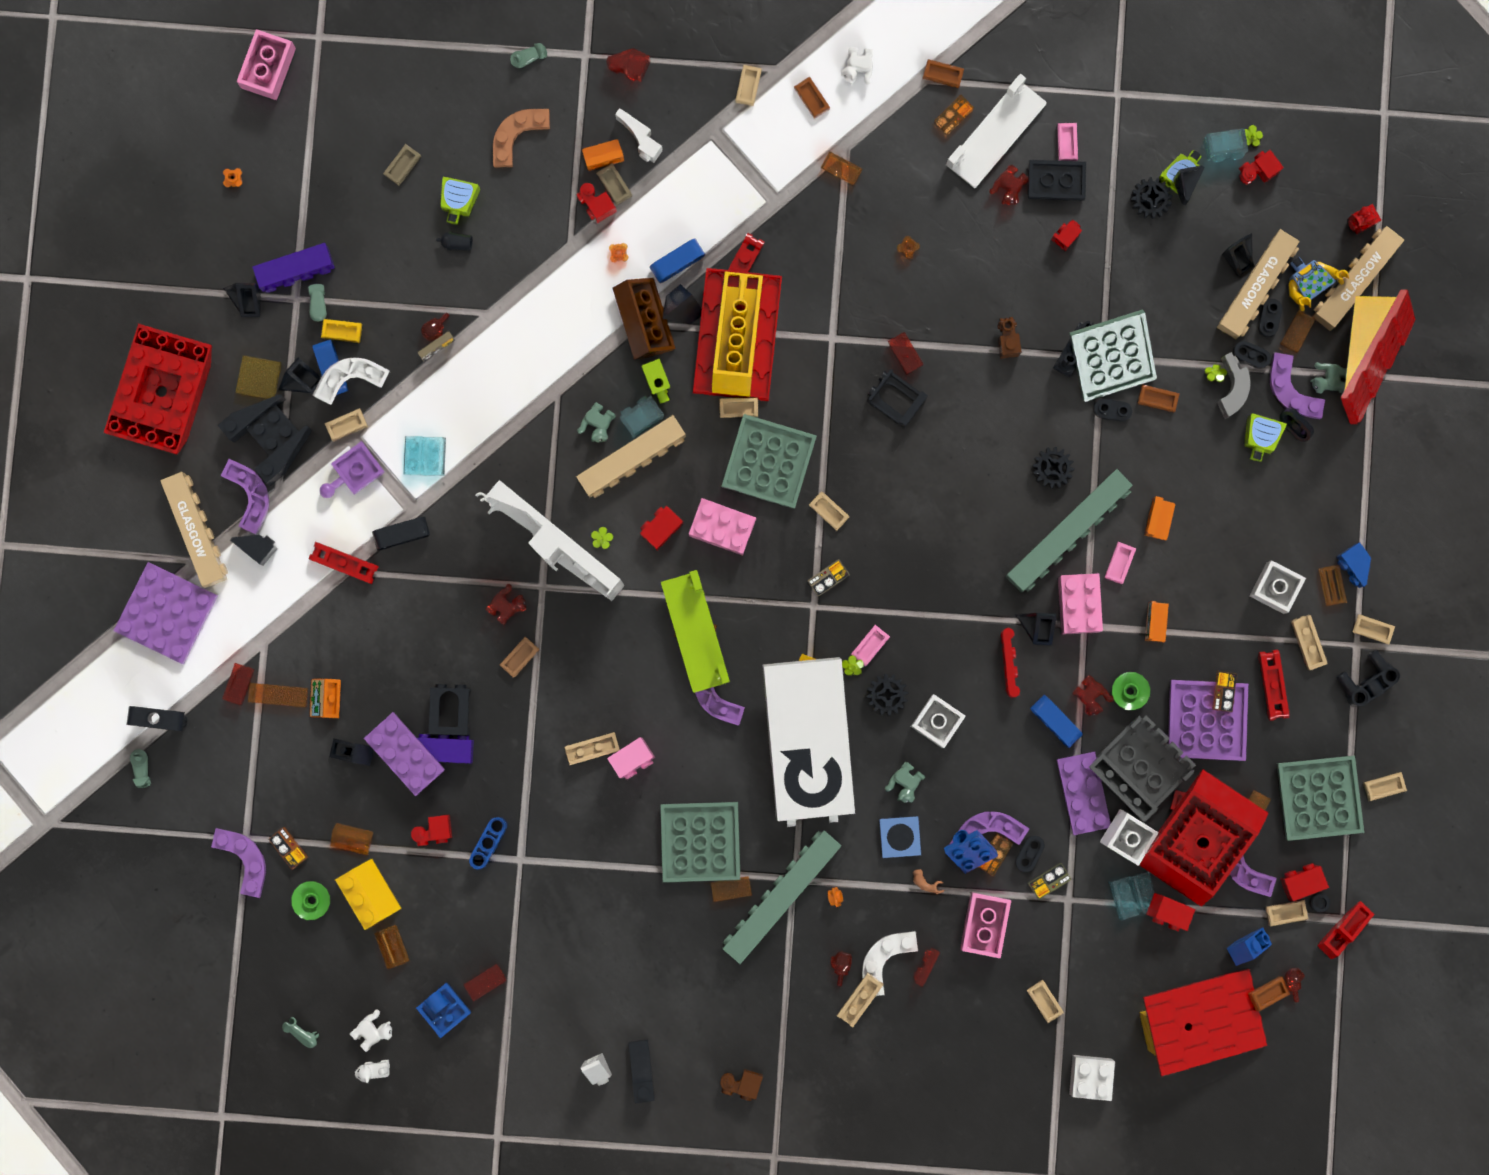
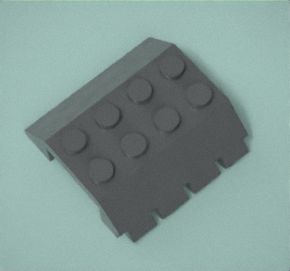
(1142, 766)

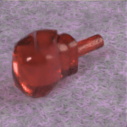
(433, 329)
(841, 963)
(1293, 980)

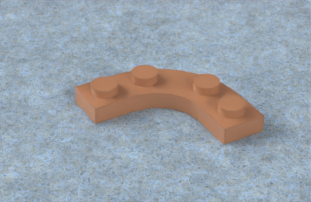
(513, 126)

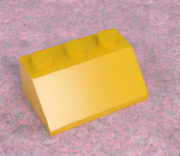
(368, 894)

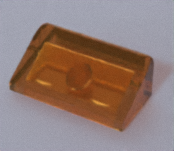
(351, 839)
(391, 947)

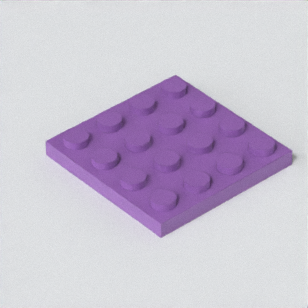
(165, 613)
(1204, 731)

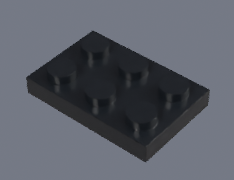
(1057, 180)

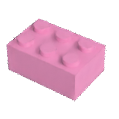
(266, 64)
(722, 526)
(1080, 603)
(631, 758)
(985, 925)

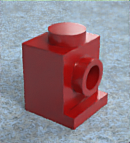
(1067, 234)

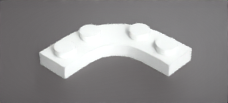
(344, 370)
(884, 949)

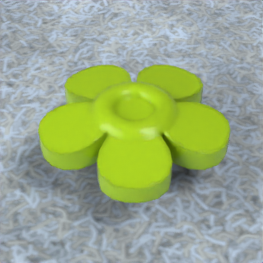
(1253, 136)
(1215, 373)
(602, 538)
(852, 666)

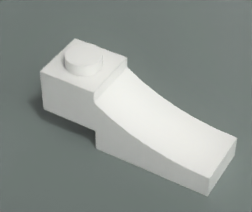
(647, 147)

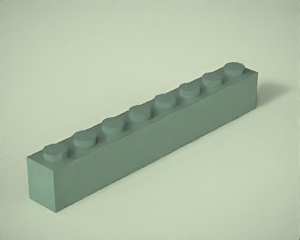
(1069, 530)
(781, 897)

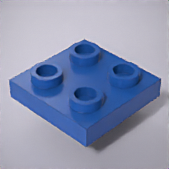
(970, 850)
(443, 1010)

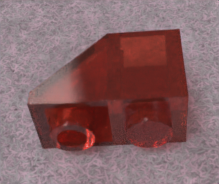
(631, 63)

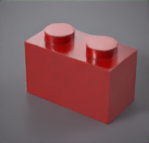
(661, 527)
(1304, 883)
(1171, 912)

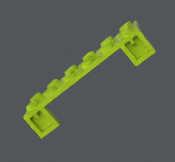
(695, 632)

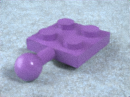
(356, 469)

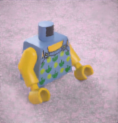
(1312, 280)

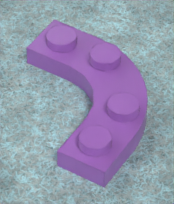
(1286, 394)
(257, 494)
(718, 707)
(996, 822)
(251, 856)
(1252, 880)

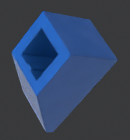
(1356, 563)
(1249, 946)

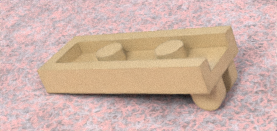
(1309, 642)
(591, 748)
(860, 999)

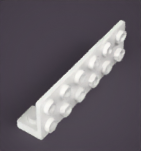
(996, 133)

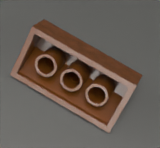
(643, 317)

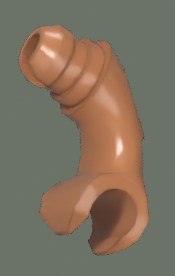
(921, 882)

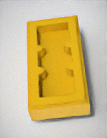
(341, 331)

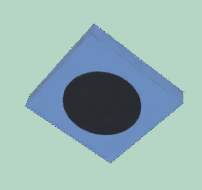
(900, 837)

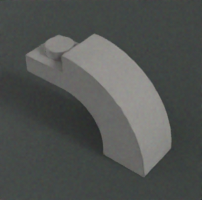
(1239, 386)

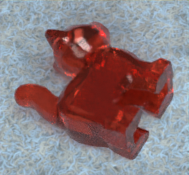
(1010, 183)
(507, 609)
(1088, 696)

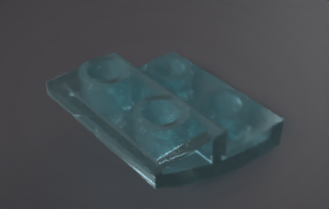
(424, 456)
(1132, 895)

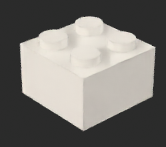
(1277, 587)
(938, 721)
(1129, 837)
(1092, 1077)

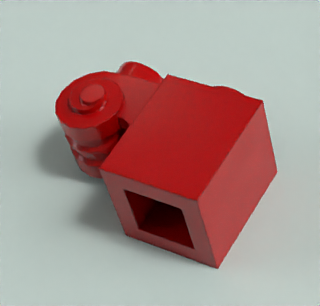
(1265, 165)
(598, 207)
(1364, 219)
(438, 830)

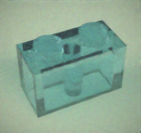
(1226, 145)
(641, 416)

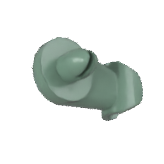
(524, 57)
(317, 302)
(140, 768)
(306, 1038)

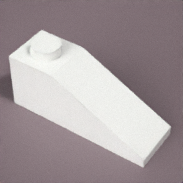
(596, 1070)

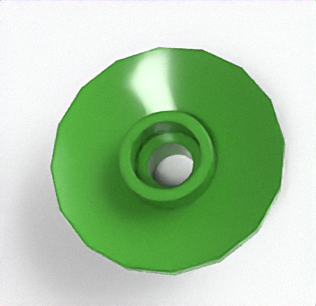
(1140, 688)
(301, 903)

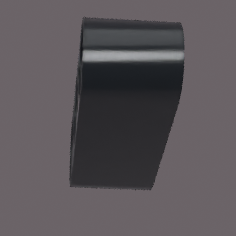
(401, 533)

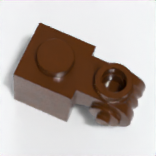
(1009, 342)
(746, 1087)

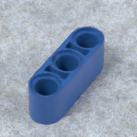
(677, 260)
(326, 357)
(1056, 721)
(481, 850)

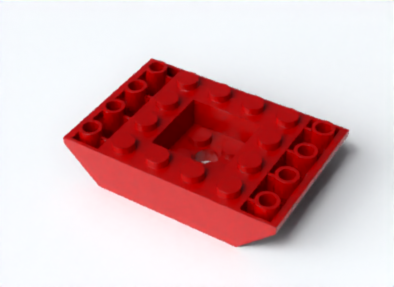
(156, 362)
(1211, 812)

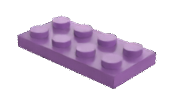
(404, 754)
(1083, 794)

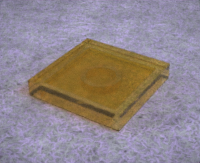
(258, 377)

